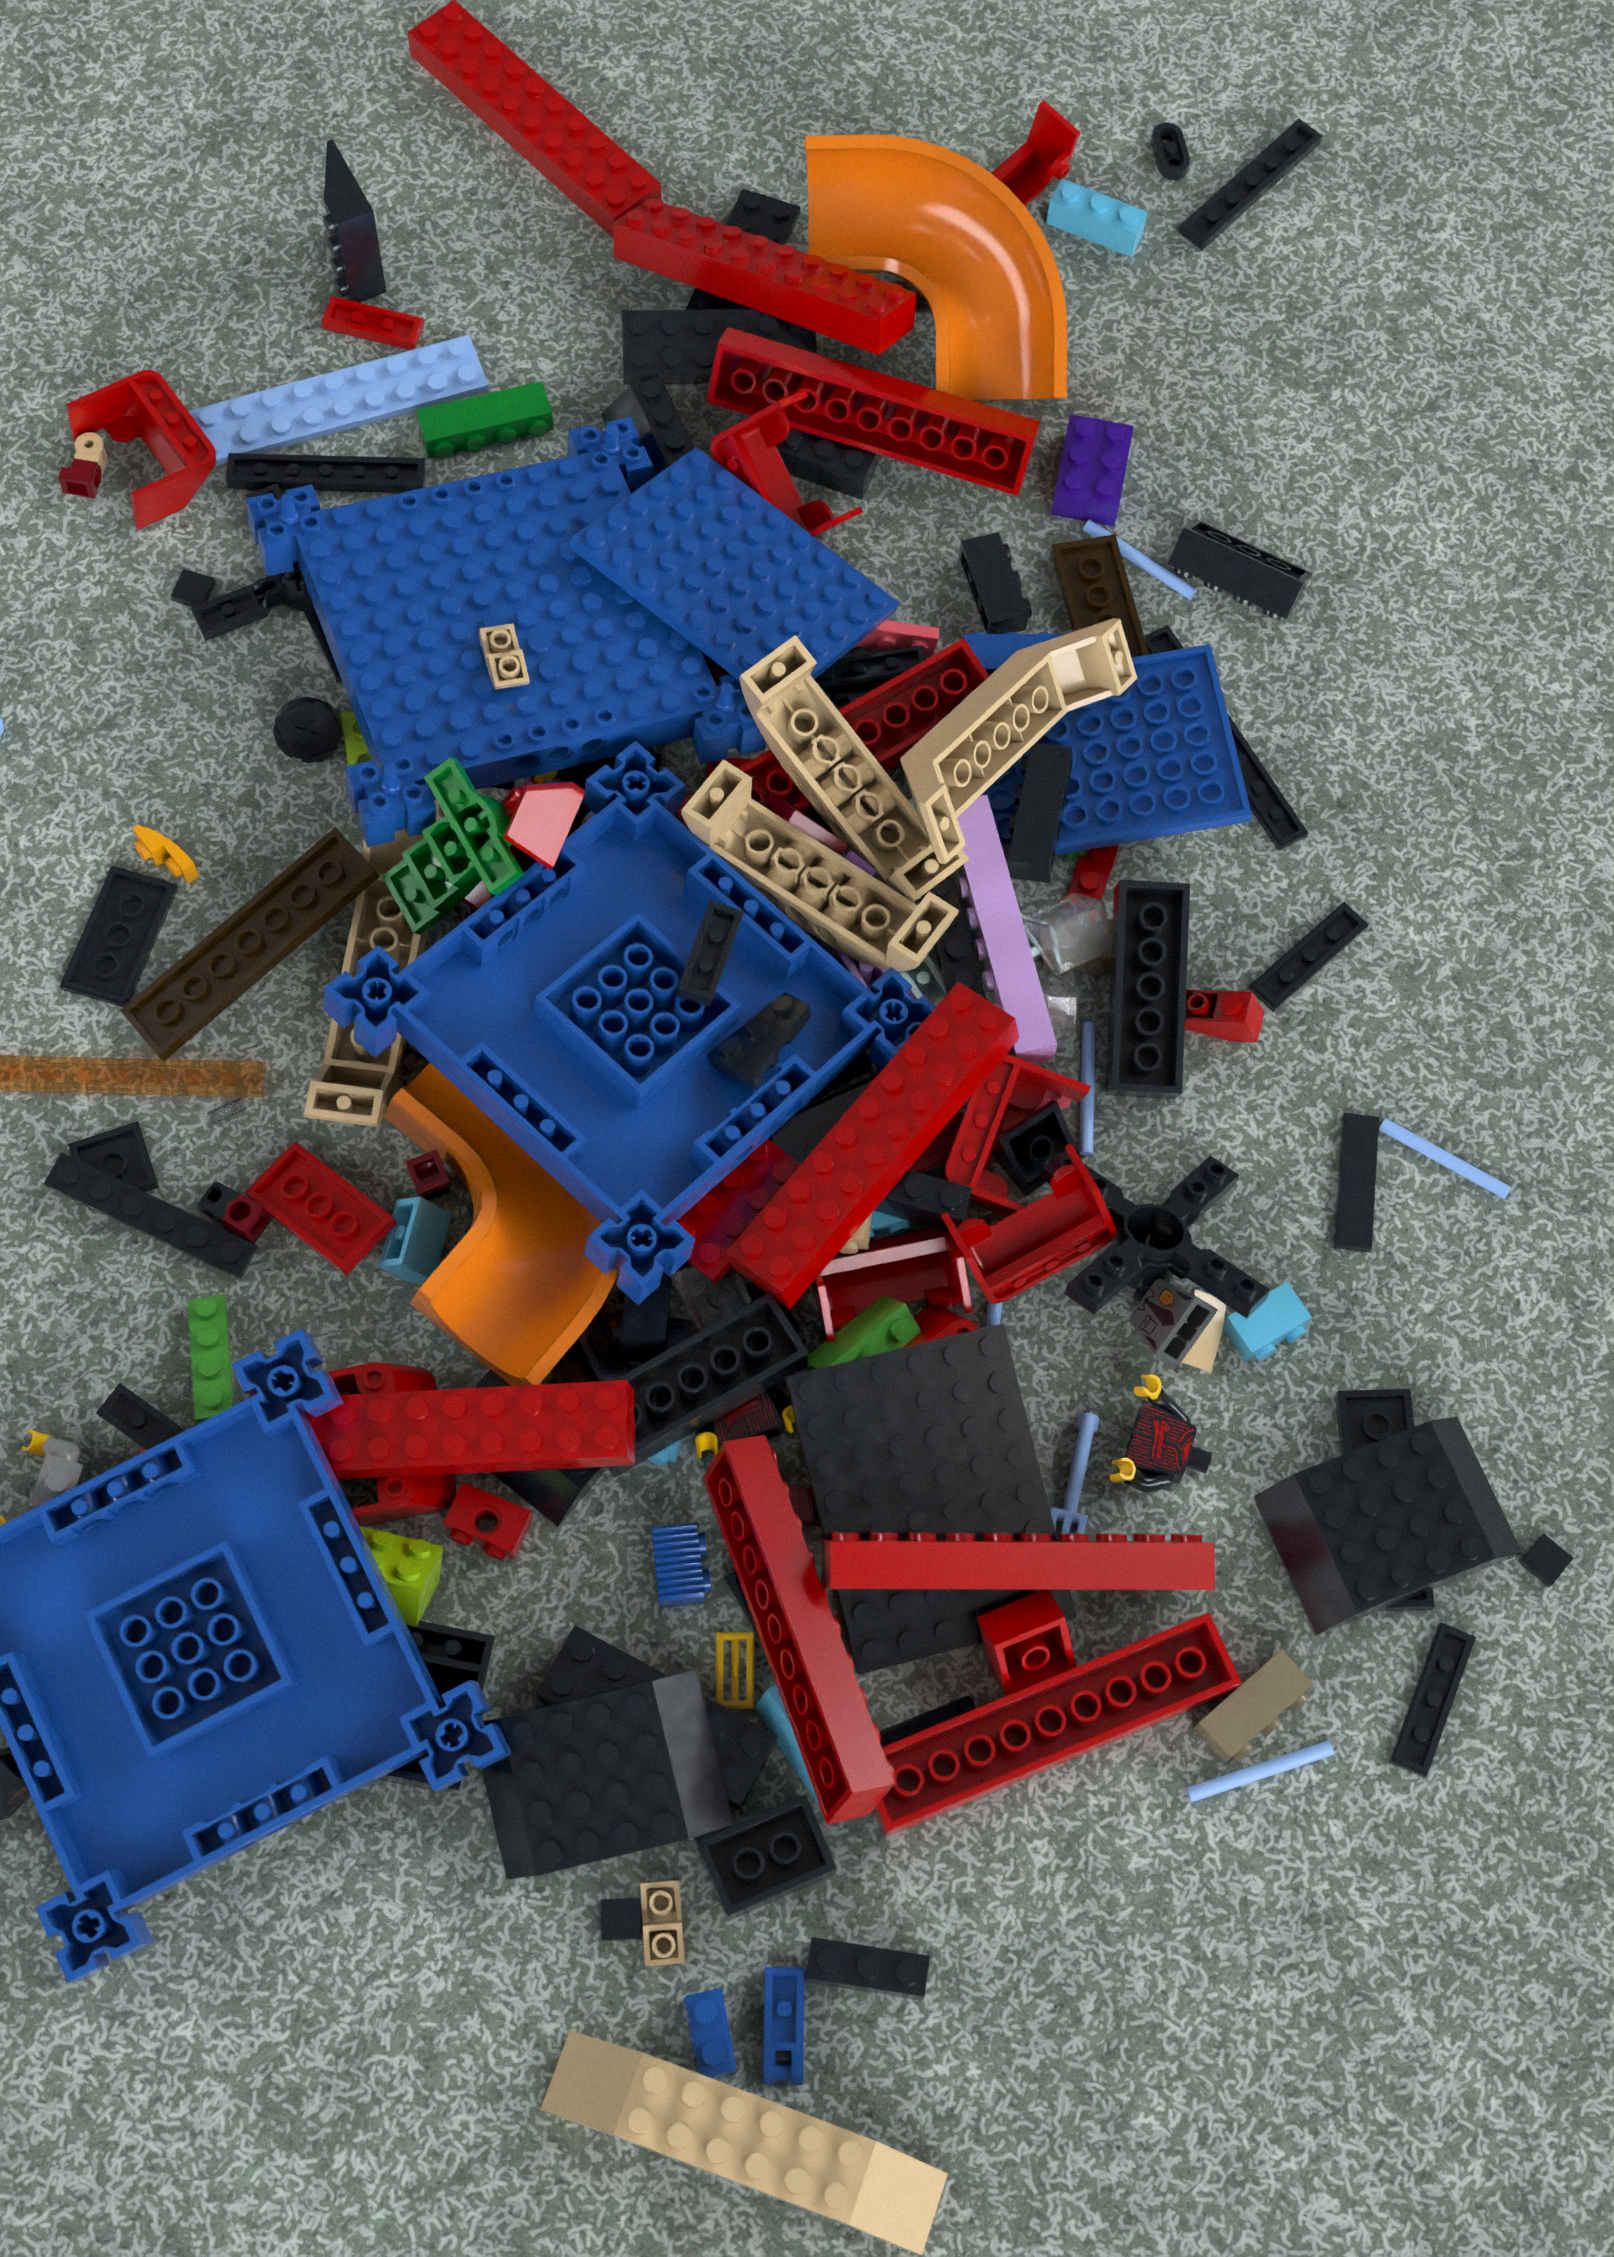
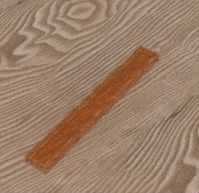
(132, 1076)

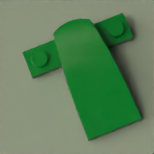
(454, 851)

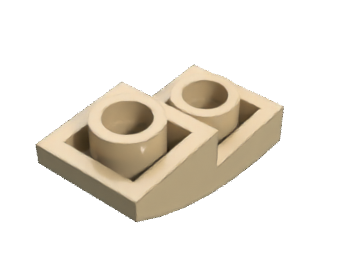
(503, 656)
(1205, 1348)
(662, 1922)

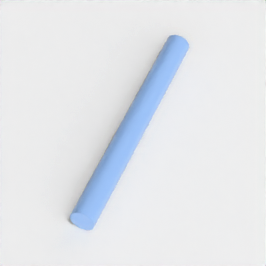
(1144, 562)
(1086, 1123)
(1445, 1158)
(1259, 1771)

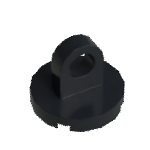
(308, 729)

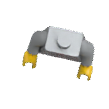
(58, 1472)

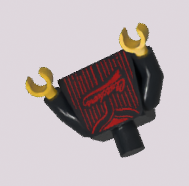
(754, 1418)
(1159, 1443)

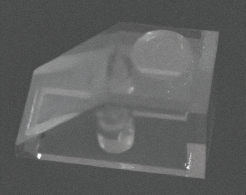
(1060, 1002)

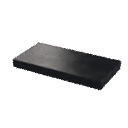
(119, 937)

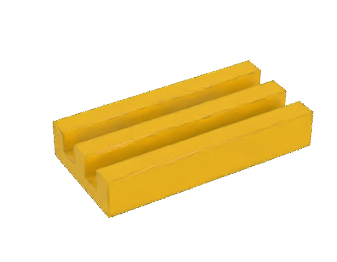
(735, 1637)

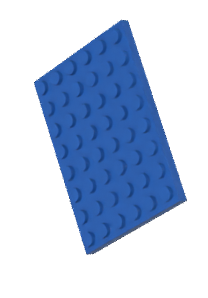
(731, 569)
(1144, 759)

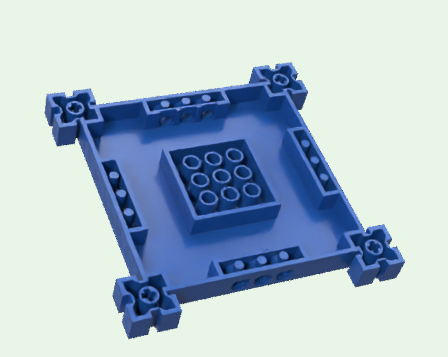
(425, 568)
(571, 1029)
(208, 1658)

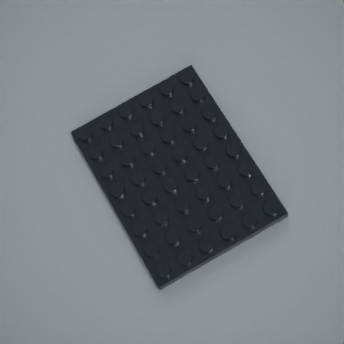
(922, 1446)

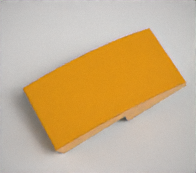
(162, 850)

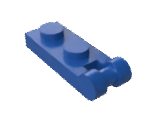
(783, 2024)

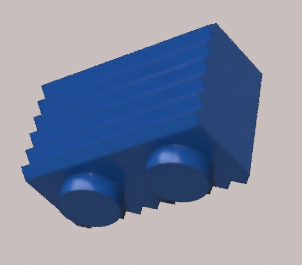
(679, 1564)
(710, 2033)

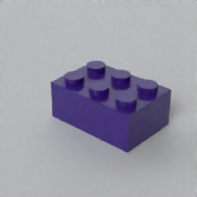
(1092, 470)

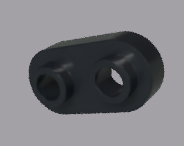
(1173, 152)

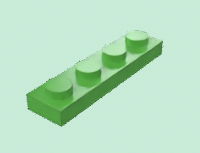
(210, 1356)

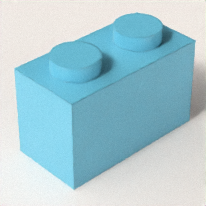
(416, 1240)
(1276, 1319)

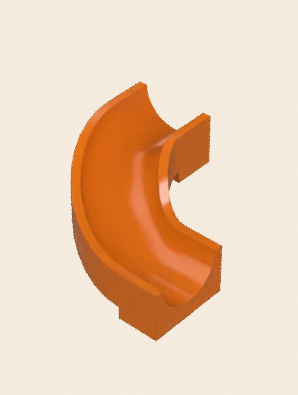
(958, 241)
(519, 1277)

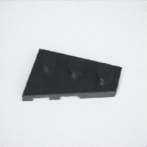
(757, 1043)

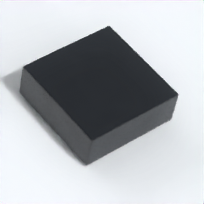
(192, 588)
(1546, 1560)
(620, 1919)

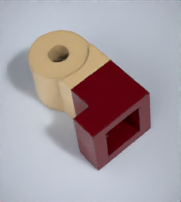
(87, 467)

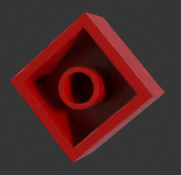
(1026, 1642)

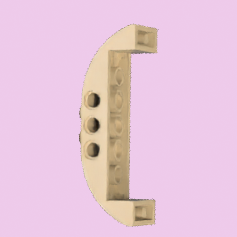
(840, 772)
(811, 881)

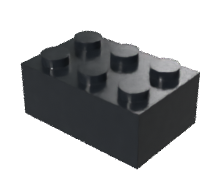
(766, 1857)

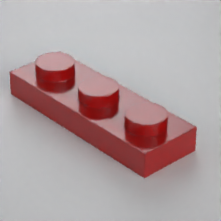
(372, 323)
(1093, 872)

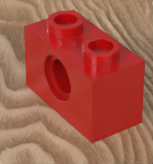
(475, 1504)

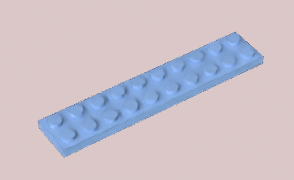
(343, 399)

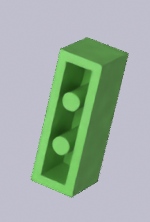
(876, 1330)

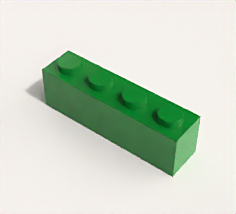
(485, 420)

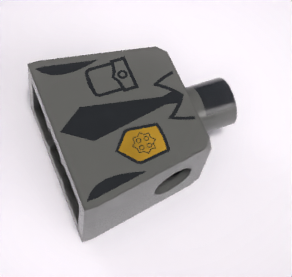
(1170, 1319)

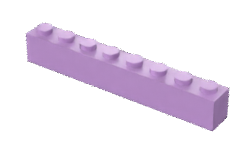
(1002, 935)

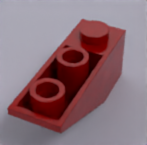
(1224, 1014)

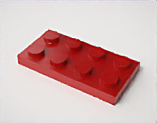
(733, 1205)
(321, 1208)

